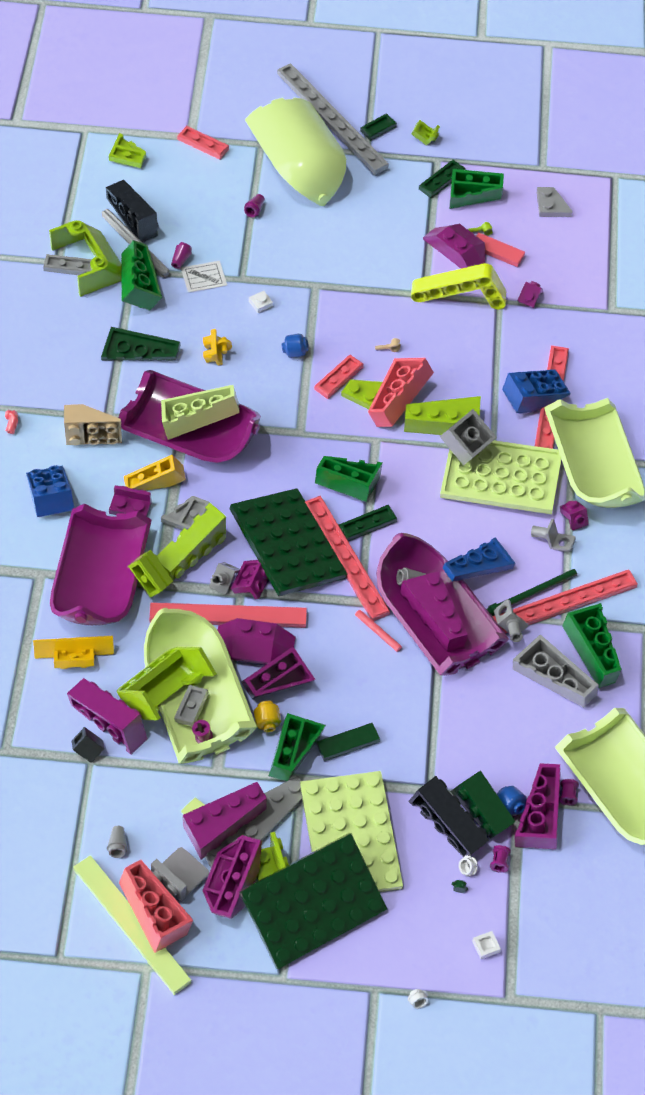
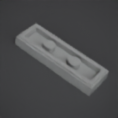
(66, 264)

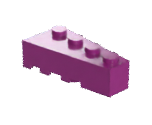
(433, 603)
(108, 714)
(223, 817)
(540, 817)

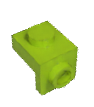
(425, 133)

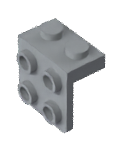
(180, 873)

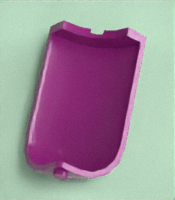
(210, 443)
(93, 569)
(482, 630)

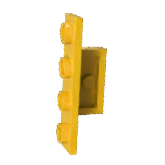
(73, 651)

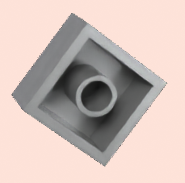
(468, 437)

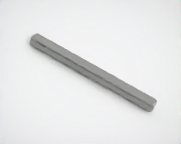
(159, 267)

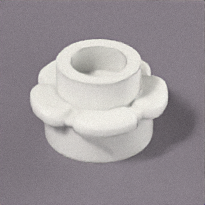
(468, 866)
(418, 998)

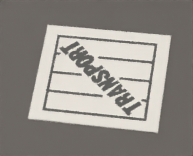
(203, 276)

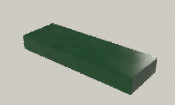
(440, 179)
(368, 522)
(348, 741)

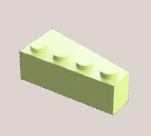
(198, 410)

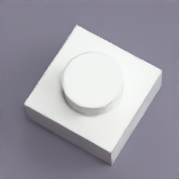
(260, 301)
(486, 945)

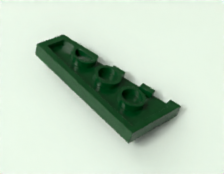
(132, 345)

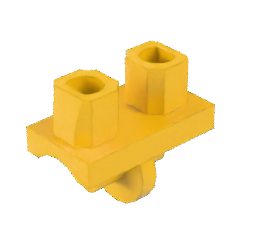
(218, 346)

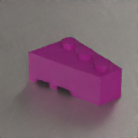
(279, 674)

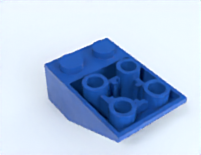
(534, 389)
(50, 490)

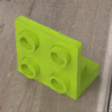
(272, 858)

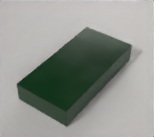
(378, 127)

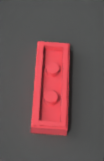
(203, 142)
(501, 250)
(338, 376)

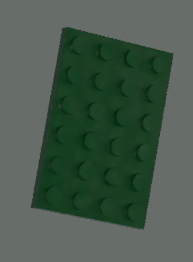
(288, 542)
(313, 900)

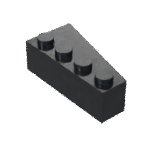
(133, 210)
(449, 817)

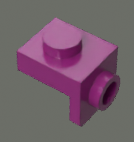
(530, 294)
(575, 513)

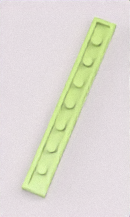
(125, 918)

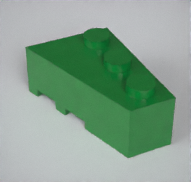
(294, 744)

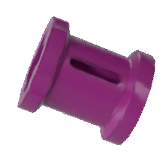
(199, 727)
(569, 792)
(500, 858)

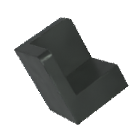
(87, 744)

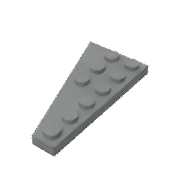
(280, 803)

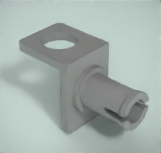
(553, 537)
(223, 577)
(510, 621)

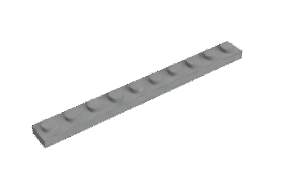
(333, 119)

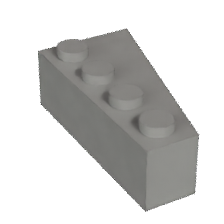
(553, 670)

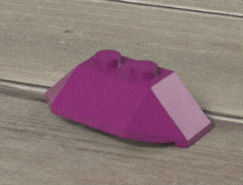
(457, 245)
(255, 640)
(232, 871)

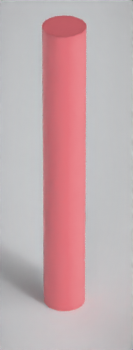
(378, 630)

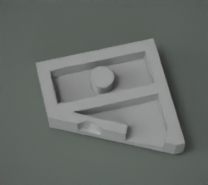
(551, 203)
(184, 513)

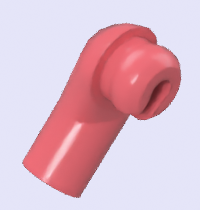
(12, 416)

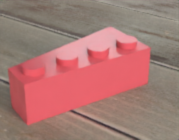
(399, 388)
(154, 906)

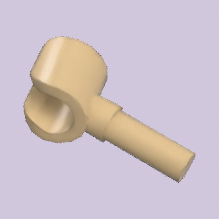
(394, 346)

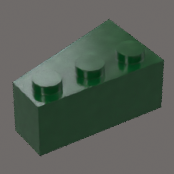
(483, 804)

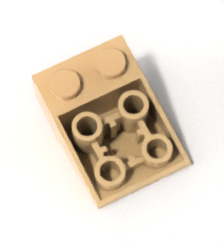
(90, 426)

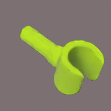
(485, 227)

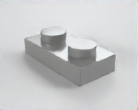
(191, 705)

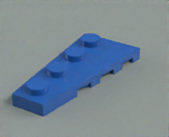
(484, 560)

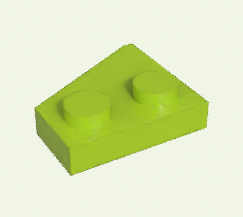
(127, 153)
(361, 392)

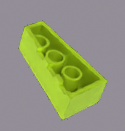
(438, 416)
(194, 543)

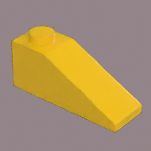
(157, 475)

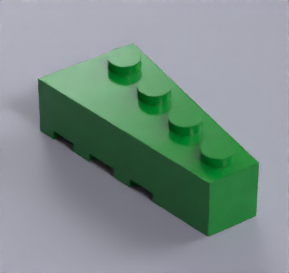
(138, 277)
(593, 643)

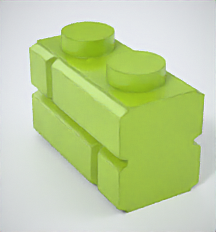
(150, 573)

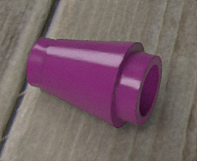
(253, 206)
(181, 254)

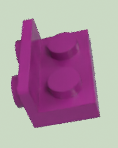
(130, 500)
(250, 579)

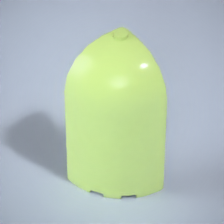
(300, 147)
(596, 453)
(226, 704)
(612, 769)

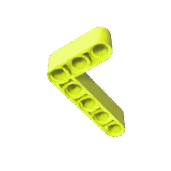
(461, 281)

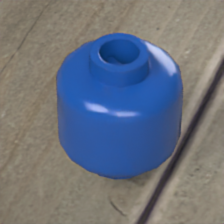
(295, 345)
(513, 799)

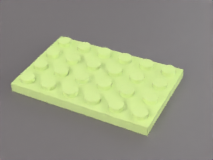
(505, 477)
(357, 807)

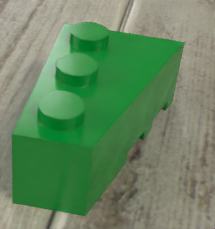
(474, 187)
(348, 477)

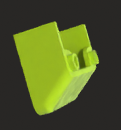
(105, 264)
(163, 678)

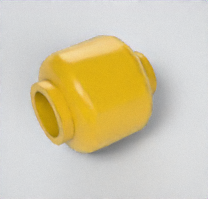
(267, 716)

